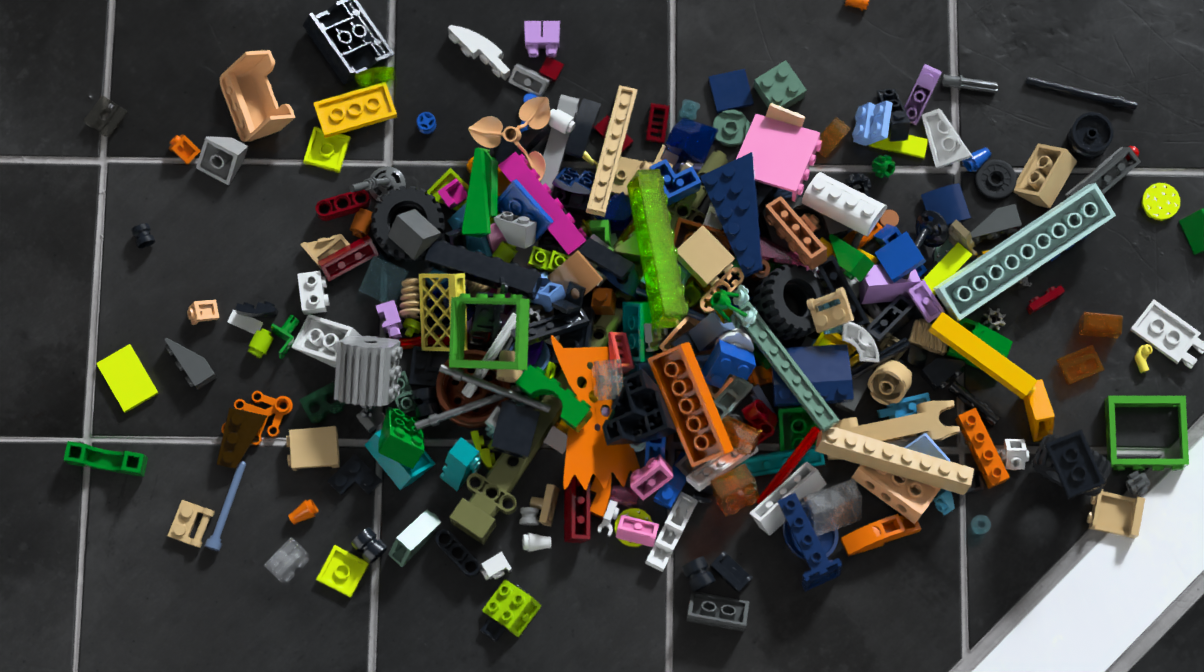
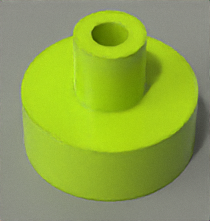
(412, 327)

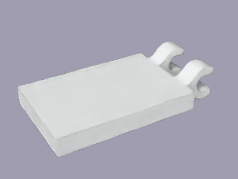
(1168, 334)

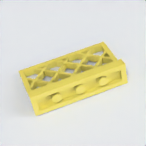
(456, 286)

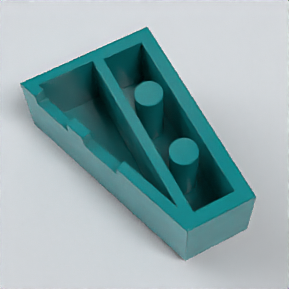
(461, 461)

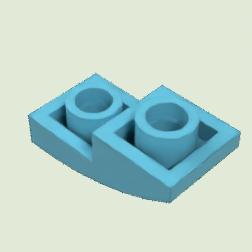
(944, 501)

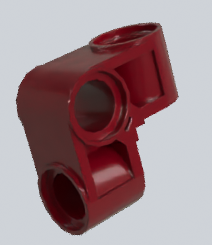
(761, 417)

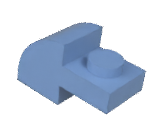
(548, 294)

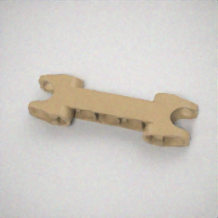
(904, 427)

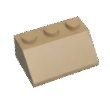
(1044, 175)

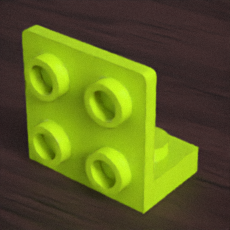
(511, 607)

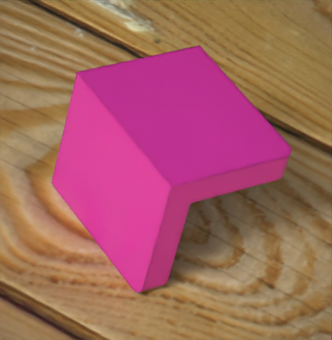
(453, 193)

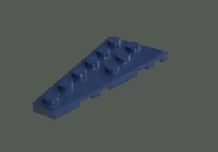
(736, 205)

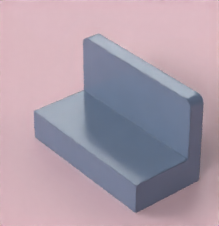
(708, 331)

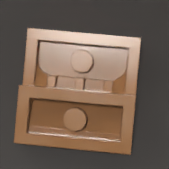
(577, 270)

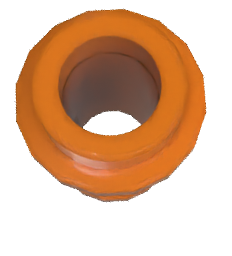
(862, 4)

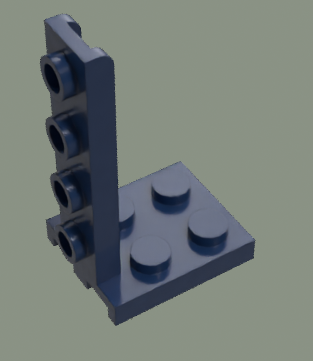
(820, 567)

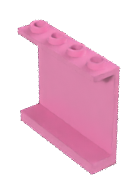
(781, 153)

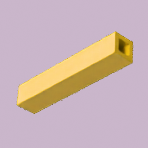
(983, 356)

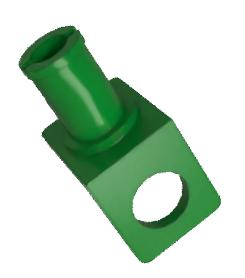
(285, 333)

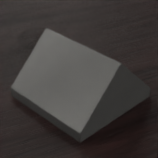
(413, 233)

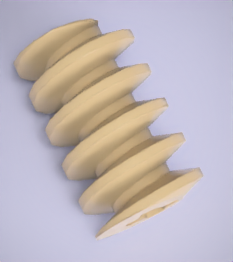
(410, 298)

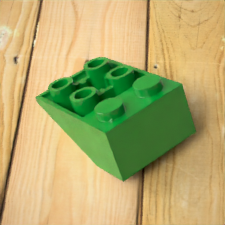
(990, 337)
(400, 438)

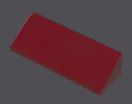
(348, 258)

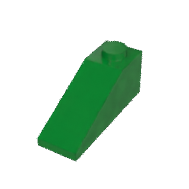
(850, 259)

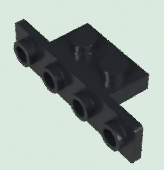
(487, 316)

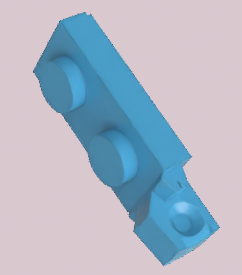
(905, 407)

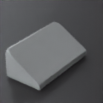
(529, 80)

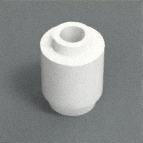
(561, 121)

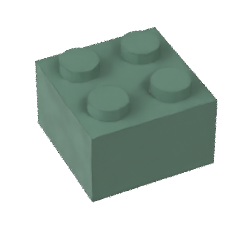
(780, 86)

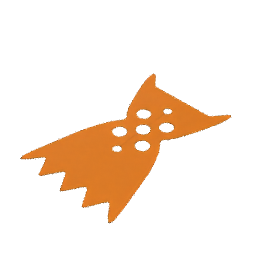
(588, 449)

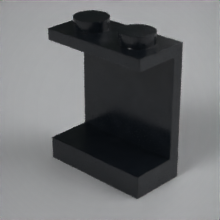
(514, 429)

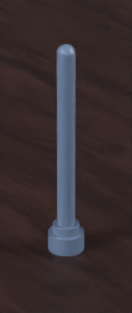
(214, 541)

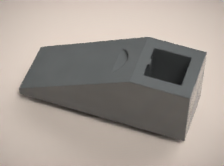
(1001, 221)
(195, 366)

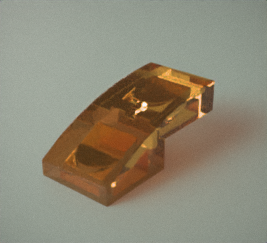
(832, 136)

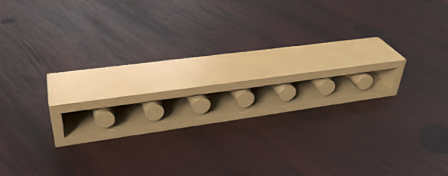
(895, 460)

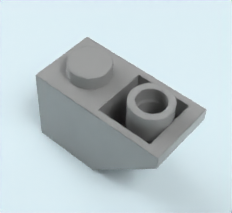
(516, 229)

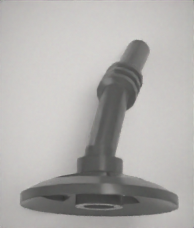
(384, 184)

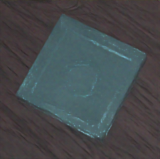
(383, 280)

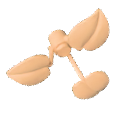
(534, 112)

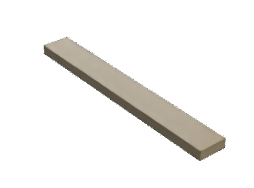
(611, 151)

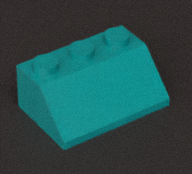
(634, 316)
(399, 473)

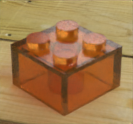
(735, 490)

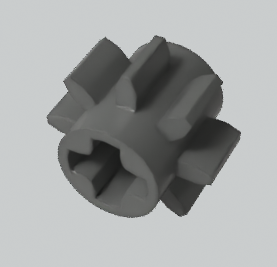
(1137, 483)

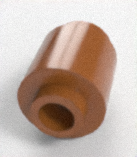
(361, 223)

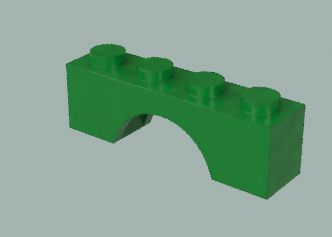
(535, 384)
(97, 458)

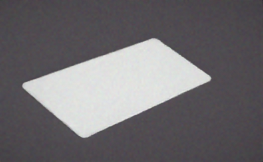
(244, 322)

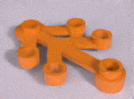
(274, 409)

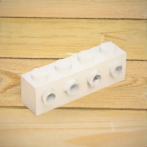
(802, 482)

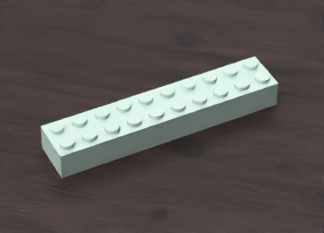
(1024, 252)

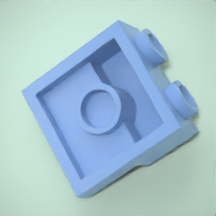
(872, 123)

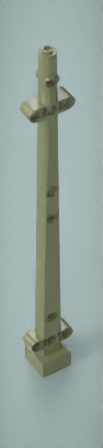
(478, 514)

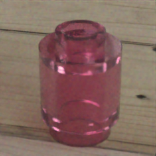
(624, 495)

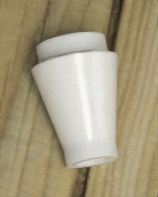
(535, 542)

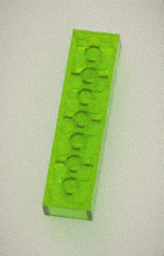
(657, 249)

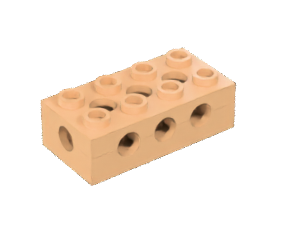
(900, 493)

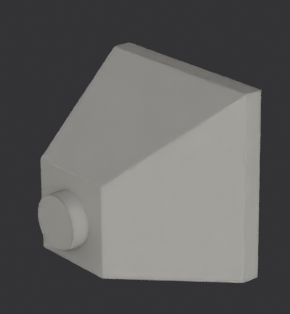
(221, 158)

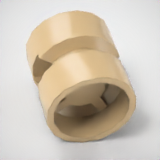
(504, 374)

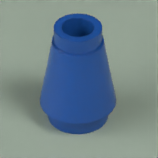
(978, 159)

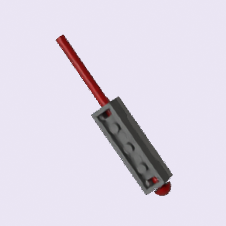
(1111, 170)

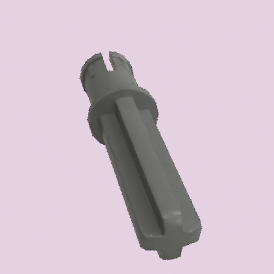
(960, 82)

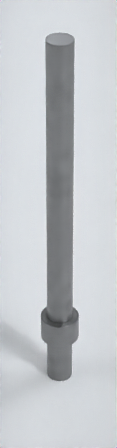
(459, 375)
(434, 419)

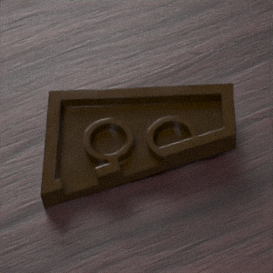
(238, 435)

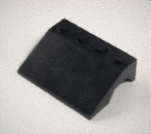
(348, 39)

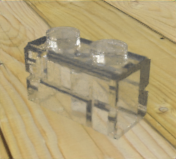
(608, 379)
(287, 560)

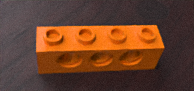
(982, 448)

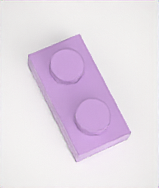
(925, 301)

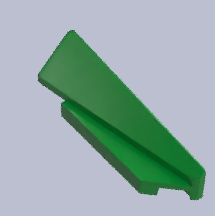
(482, 195)

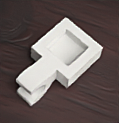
(611, 513)

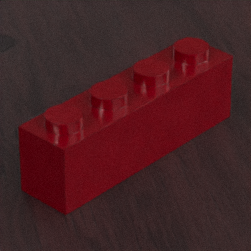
(576, 512)

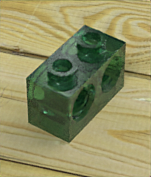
(320, 398)

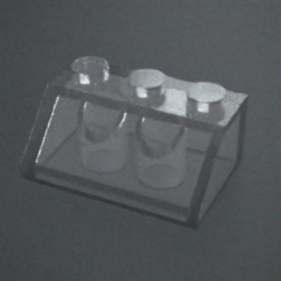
(833, 507)

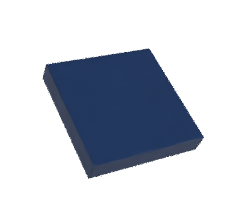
(730, 90)

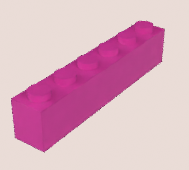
(562, 228)

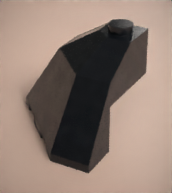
(638, 413)

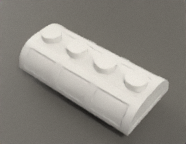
(843, 204)

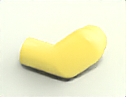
(1141, 357)

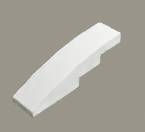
(671, 532)

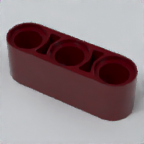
(333, 203)

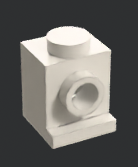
(495, 567)

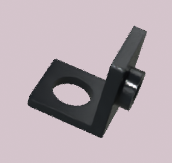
(570, 304)

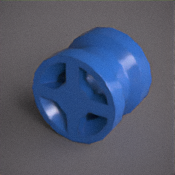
(425, 119)

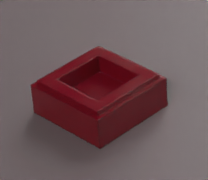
(551, 68)

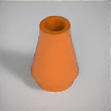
(303, 512)

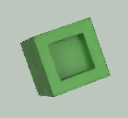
(601, 229)

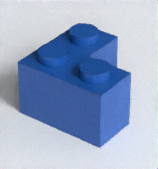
(677, 185)
(727, 360)

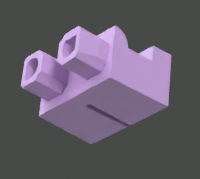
(549, 41)
(393, 323)

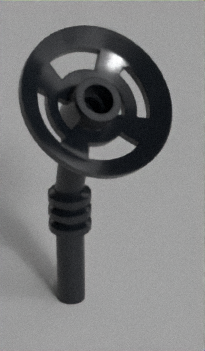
(930, 230)

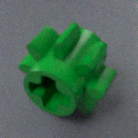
(883, 166)

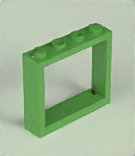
(457, 331)
(1146, 401)

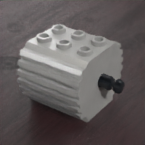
(367, 371)

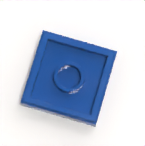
(900, 257)

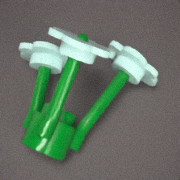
(721, 301)

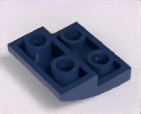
(571, 181)
(948, 203)

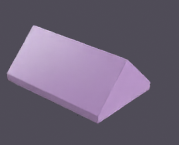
(879, 287)

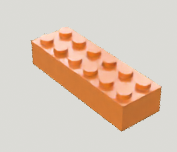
(690, 404)

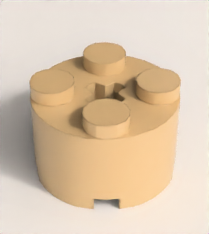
(890, 382)

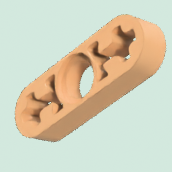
(728, 276)

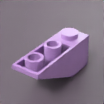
(921, 93)

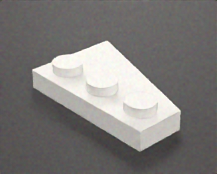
(943, 140)

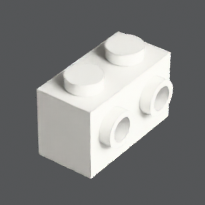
(312, 292)

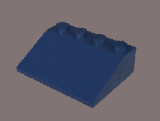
(825, 368)

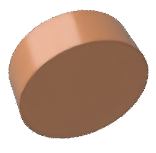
(889, 217)

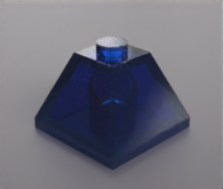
(691, 139)

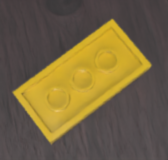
(355, 109)

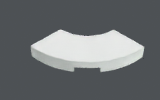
(861, 341)

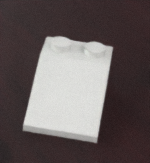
(320, 337)

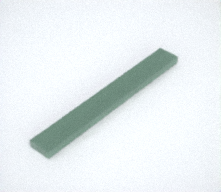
(789, 371)

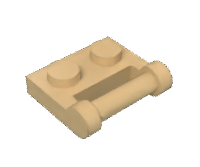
(833, 316)
(185, 521)

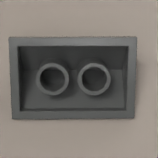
(718, 611)

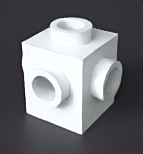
(1014, 454)

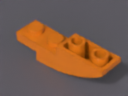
(878, 533)

